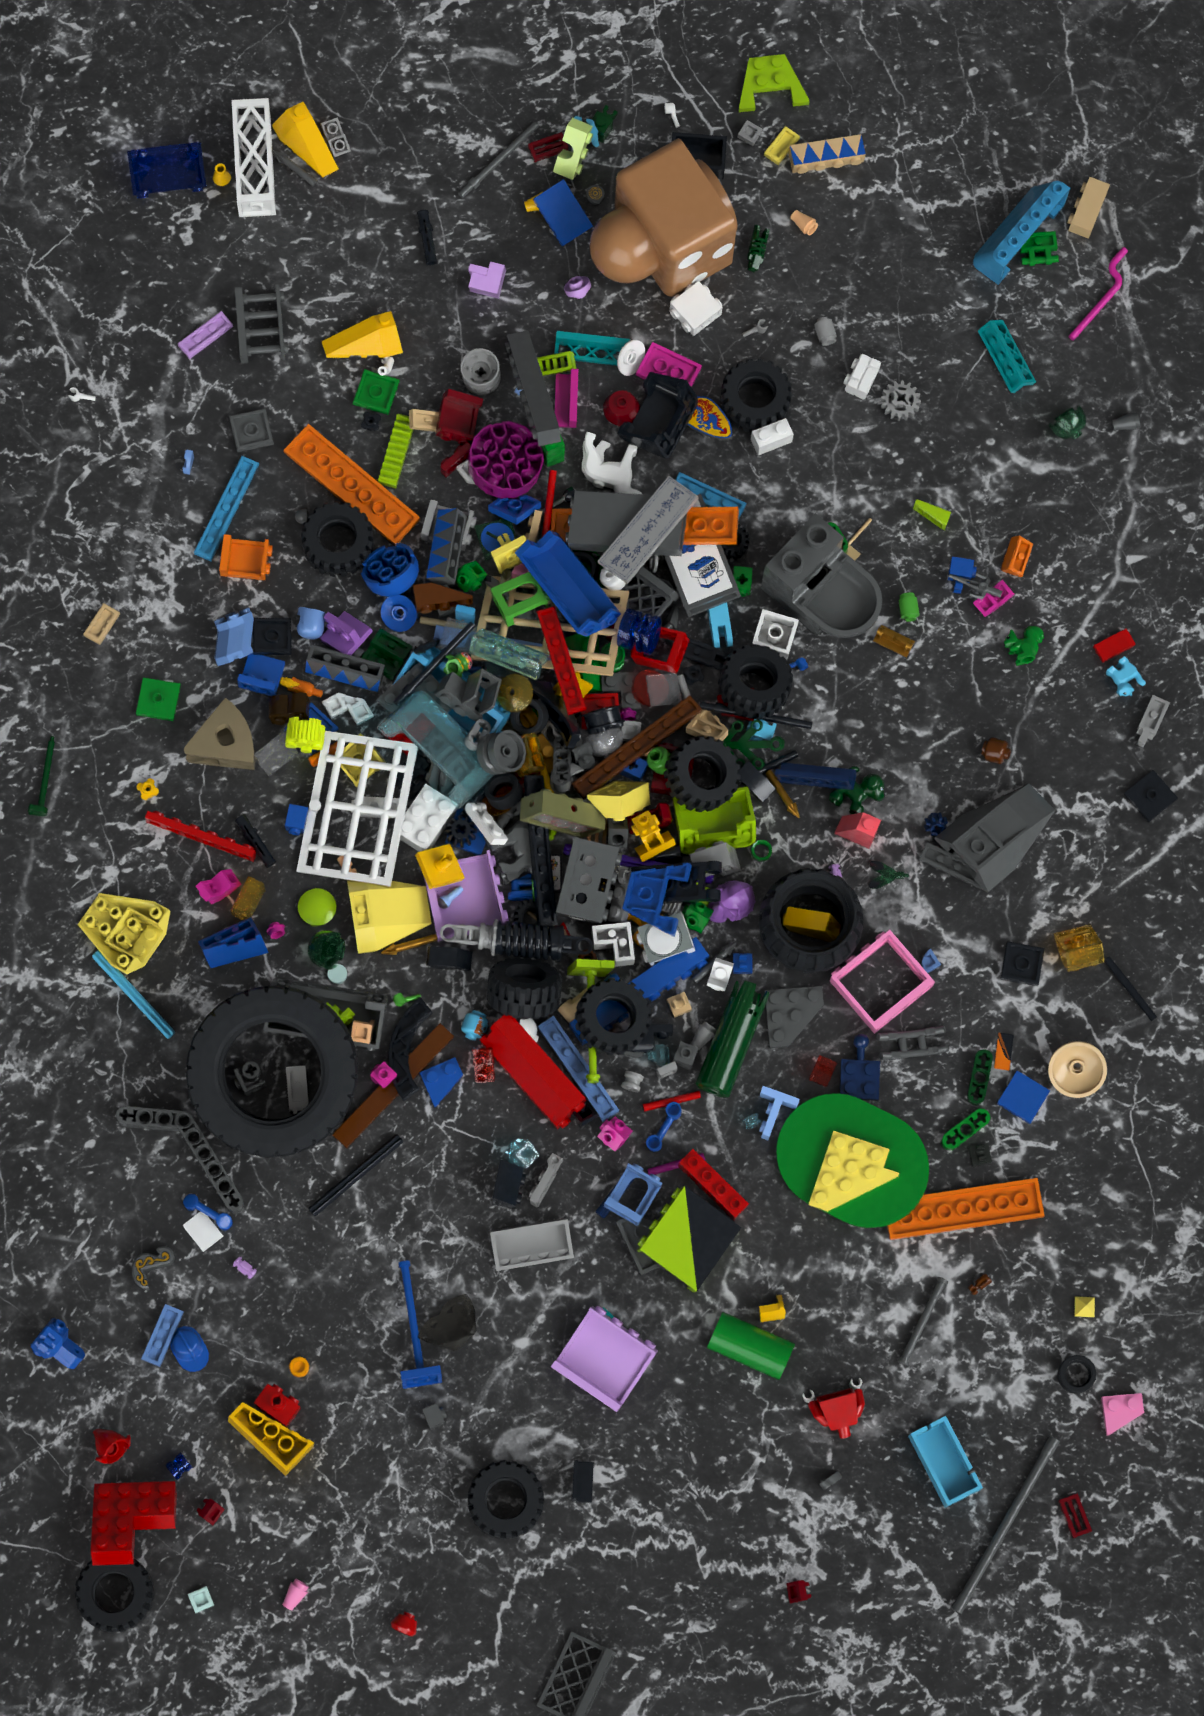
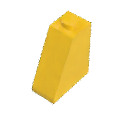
(812, 923)

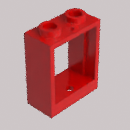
(676, 654)

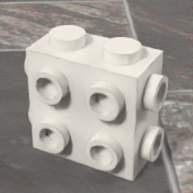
(695, 308)

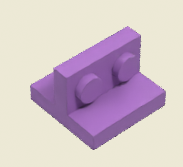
(344, 633)

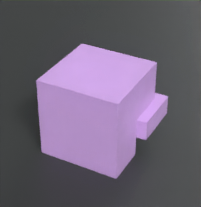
(487, 280)

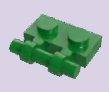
(1040, 242)

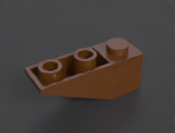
(434, 597)

